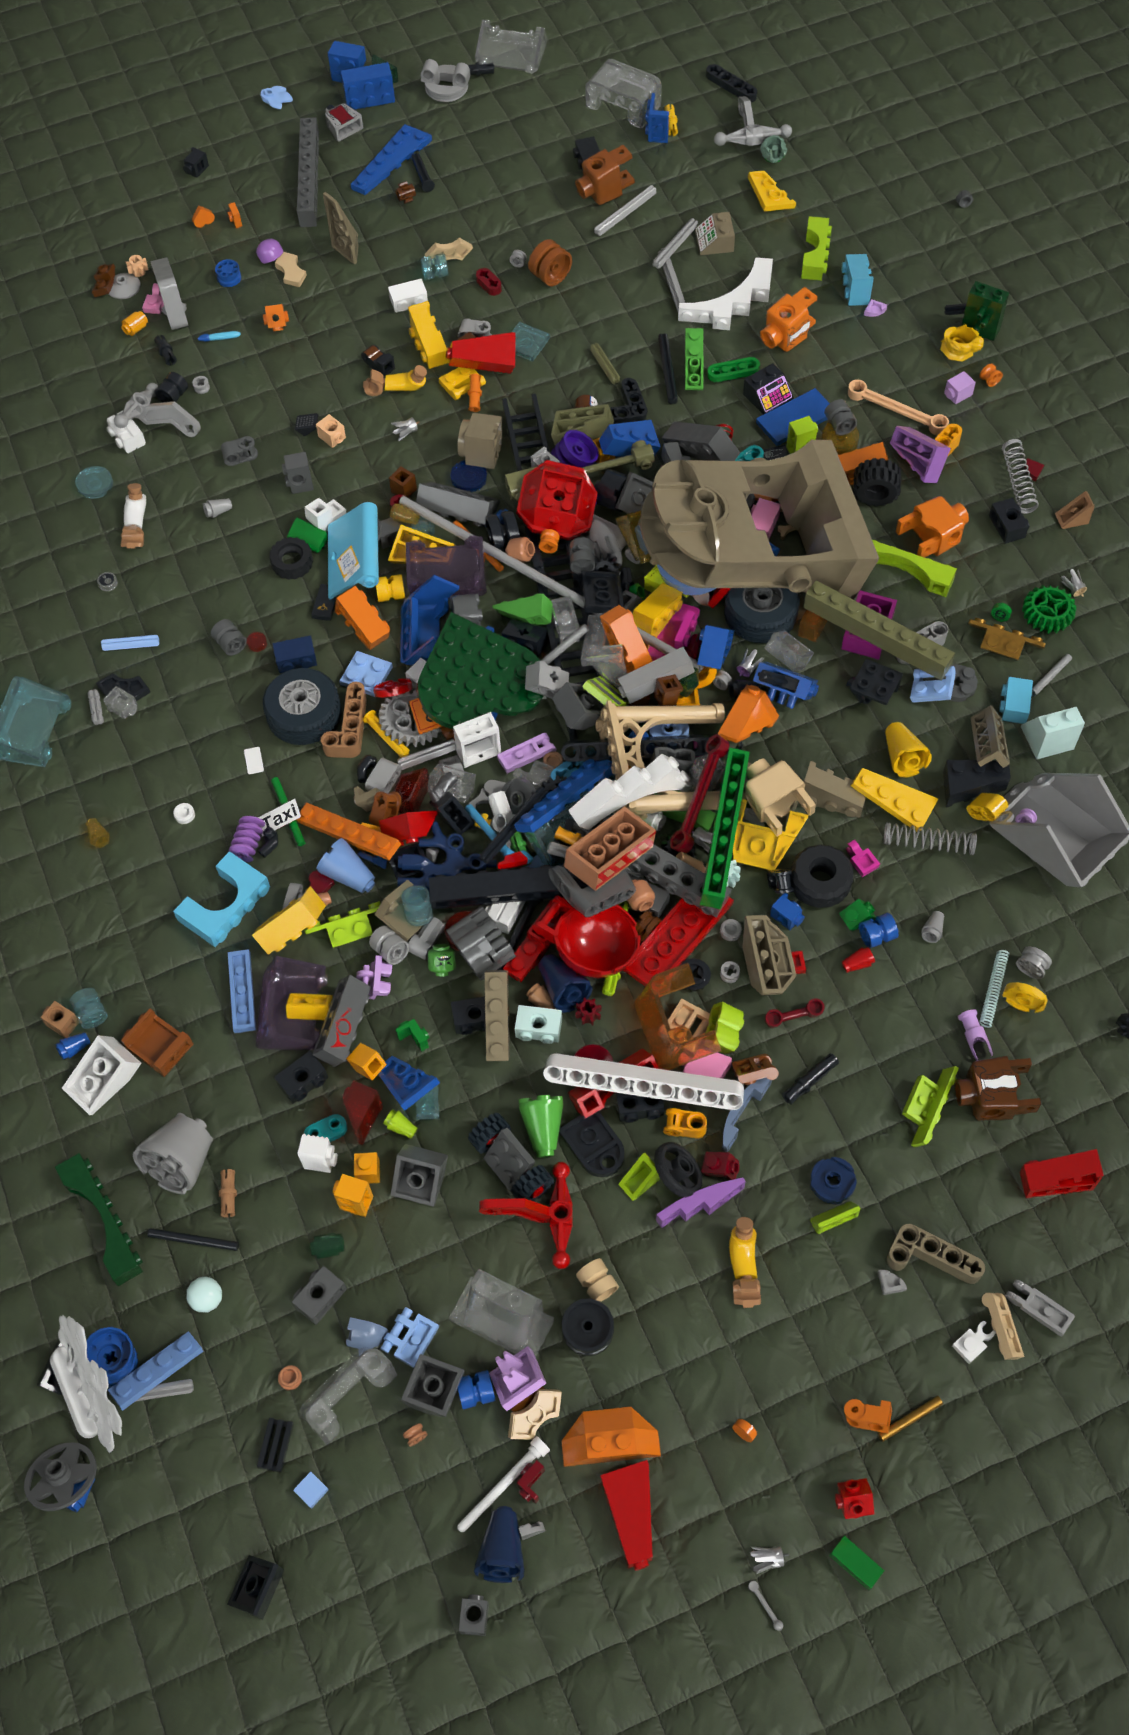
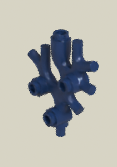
(454, 863)

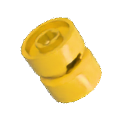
(390, 588)

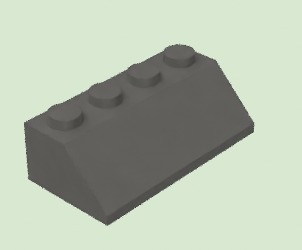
(456, 502)

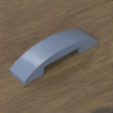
(754, 1090)

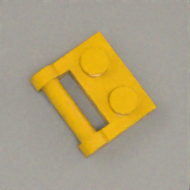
(458, 381)

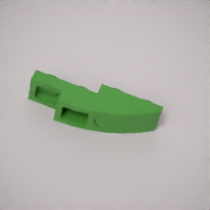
(694, 359)

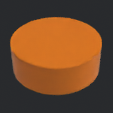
(744, 1430)

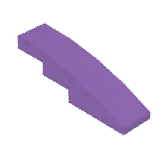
(707, 1198)

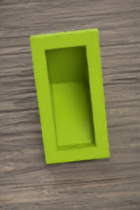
(639, 1177)

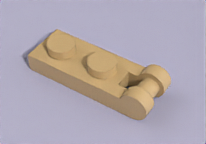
(1003, 1325)

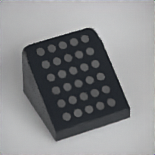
(306, 423)

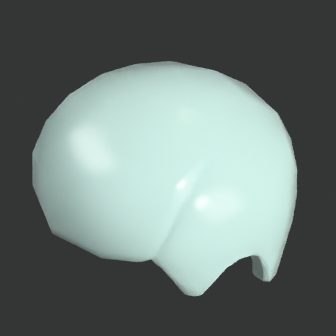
(204, 1294)

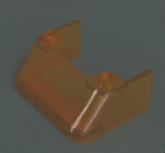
(667, 1045)

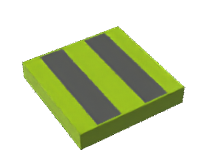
(604, 691)

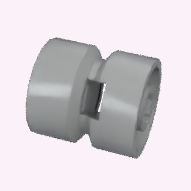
(389, 945)

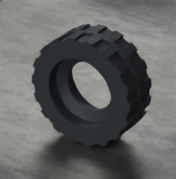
(286, 546)

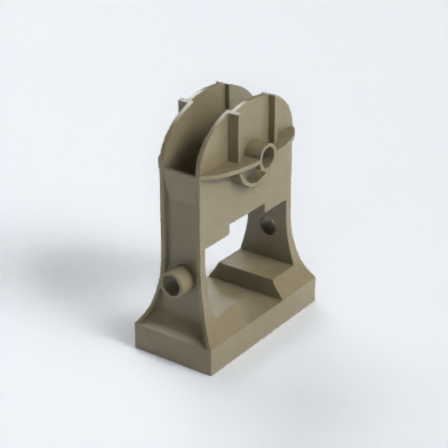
(706, 536)

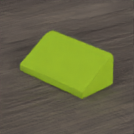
(835, 1217)

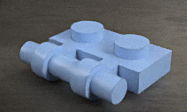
(416, 1339)

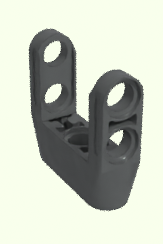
(588, 900)

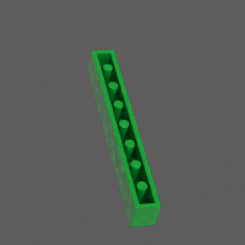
(724, 829)

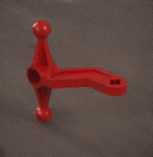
(540, 1213)

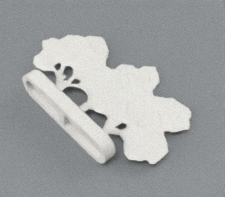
(84, 1386)

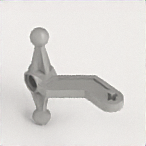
(751, 133)
(168, 412)

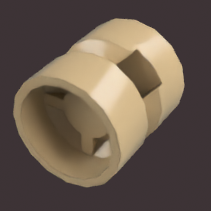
(596, 1279)

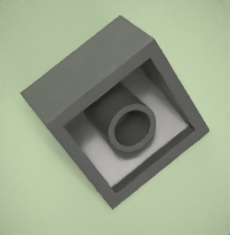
(577, 706)
(418, 1174)
(432, 1386)

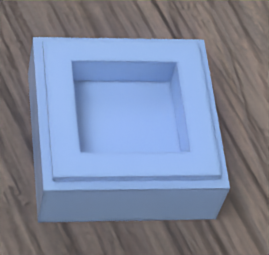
(311, 1490)

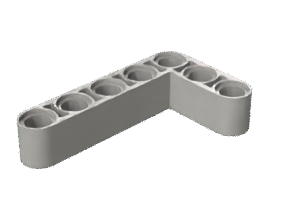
(169, 293)

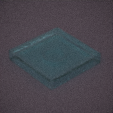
(529, 341)

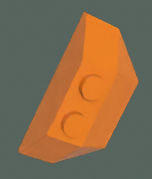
(609, 1437)

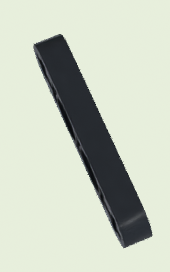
(716, 74)

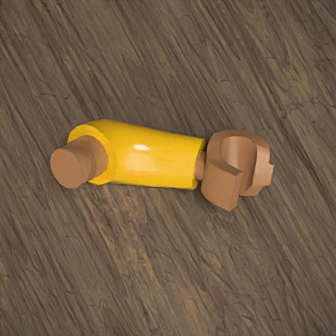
(406, 381)
(742, 1255)

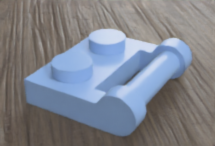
(933, 689)

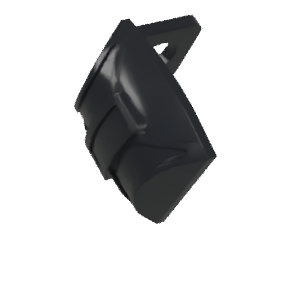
(410, 849)

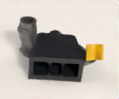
(449, 807)

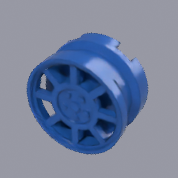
(228, 274)

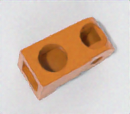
(868, 1416)

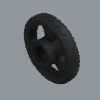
(678, 1170)

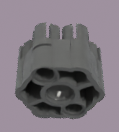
(477, 946)

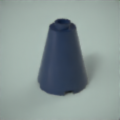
(563, 984)
(501, 1548)

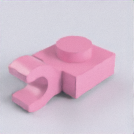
(154, 302)

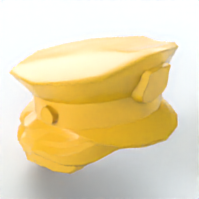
(961, 343)

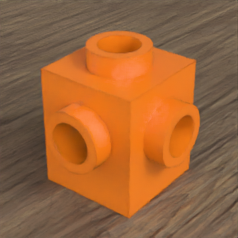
(275, 310)

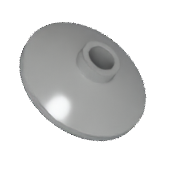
(125, 286)

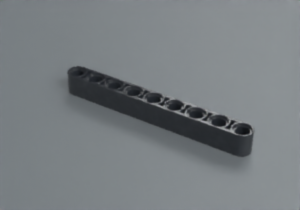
(661, 741)

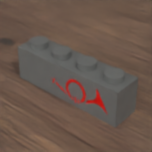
(342, 1021)

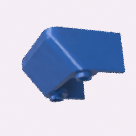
(421, 618)

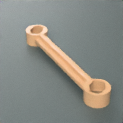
(897, 407)

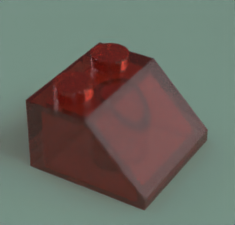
(362, 1107)

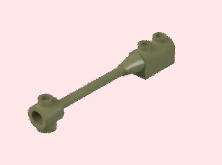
(641, 455)

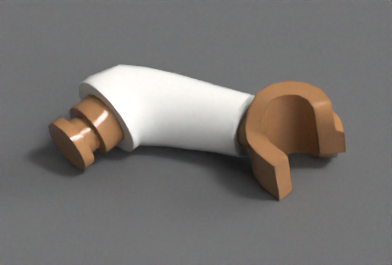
(133, 517)

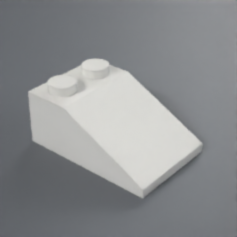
(100, 1073)

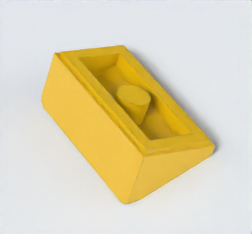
(308, 1006)

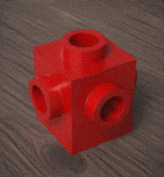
(855, 1498)

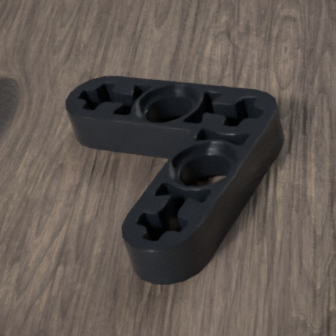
(631, 407)

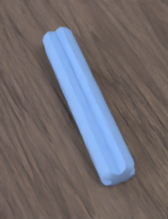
(130, 642)

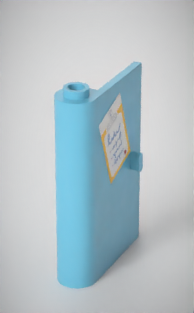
(353, 550)

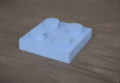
(366, 670)

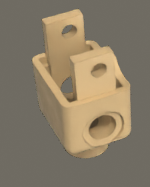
(773, 791)

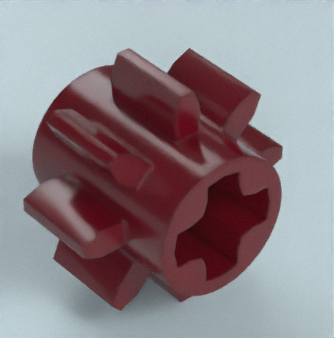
(593, 1009)

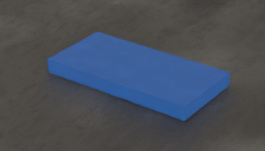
(776, 422)

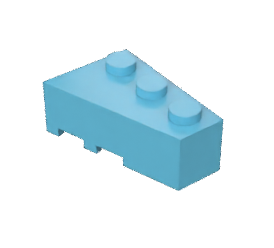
(857, 279)

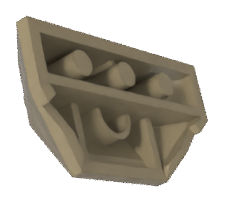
(767, 956)

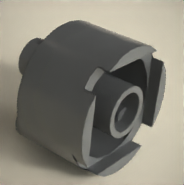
(466, 607)

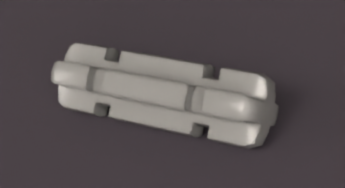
(95, 707)

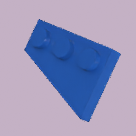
(406, 1082)

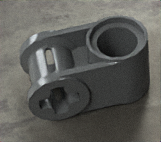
(236, 451)

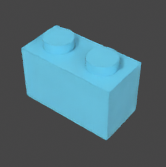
(1016, 700)

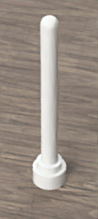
(536, 1450)

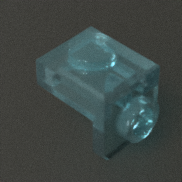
(428, 1105)

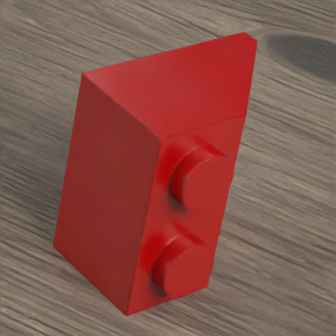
(408, 826)

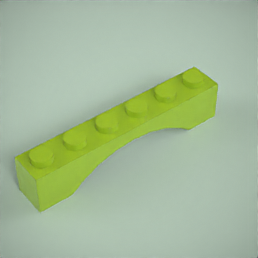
(932, 574)

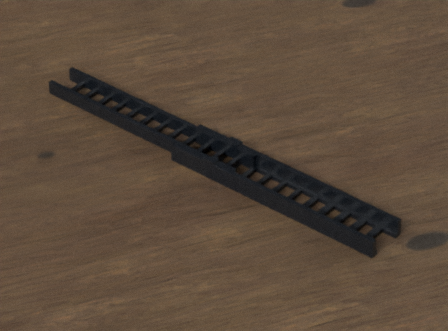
(539, 563)

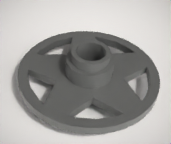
(60, 1476)

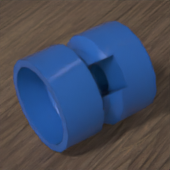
(881, 929)
(476, 1389)

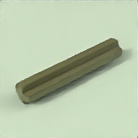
(605, 363)

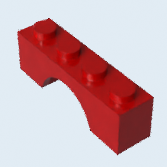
(589, 1101)

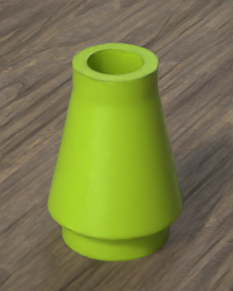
(400, 1124)

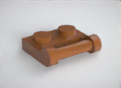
(748, 1072)

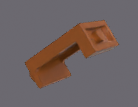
(156, 1042)

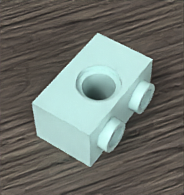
(529, 1016)

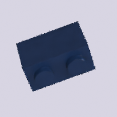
(294, 654)

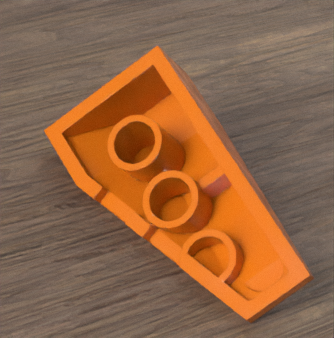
(748, 715)

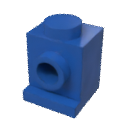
(787, 912)

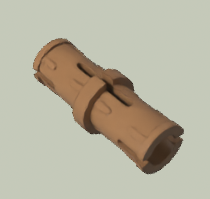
(227, 1193)

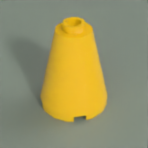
(906, 750)

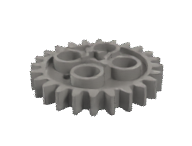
(397, 721)

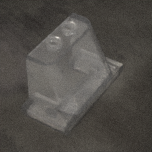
(605, 658)
(502, 1314)

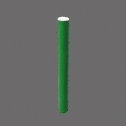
(283, 799)

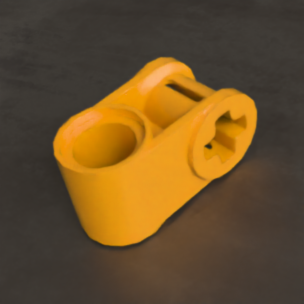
(683, 1123)

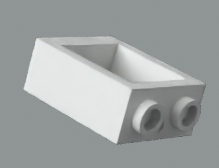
(473, 731)

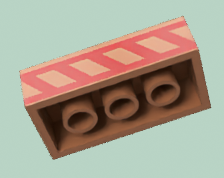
(609, 848)

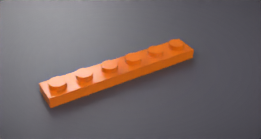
(352, 832)

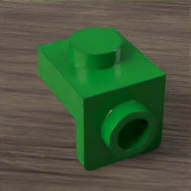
(856, 913)
(411, 1028)

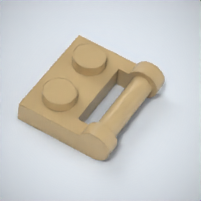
(686, 1014)

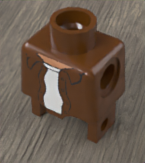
(992, 1089)

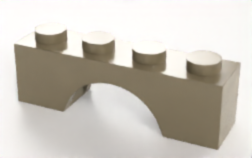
(497, 1015)

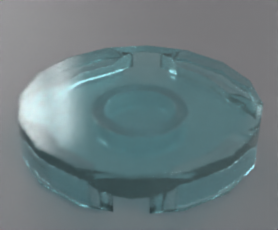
(94, 482)

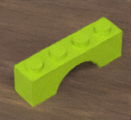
(813, 261)

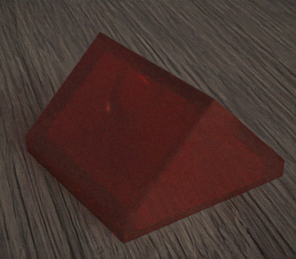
(412, 789)

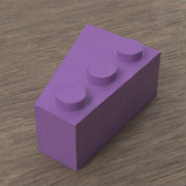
(921, 452)

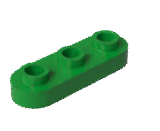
(733, 369)

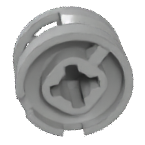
(1034, 962)

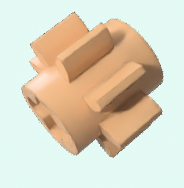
(137, 265)

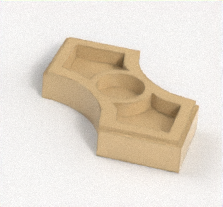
(456, 250)
(288, 265)
(527, 1421)

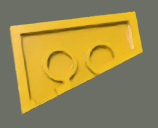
(768, 193)

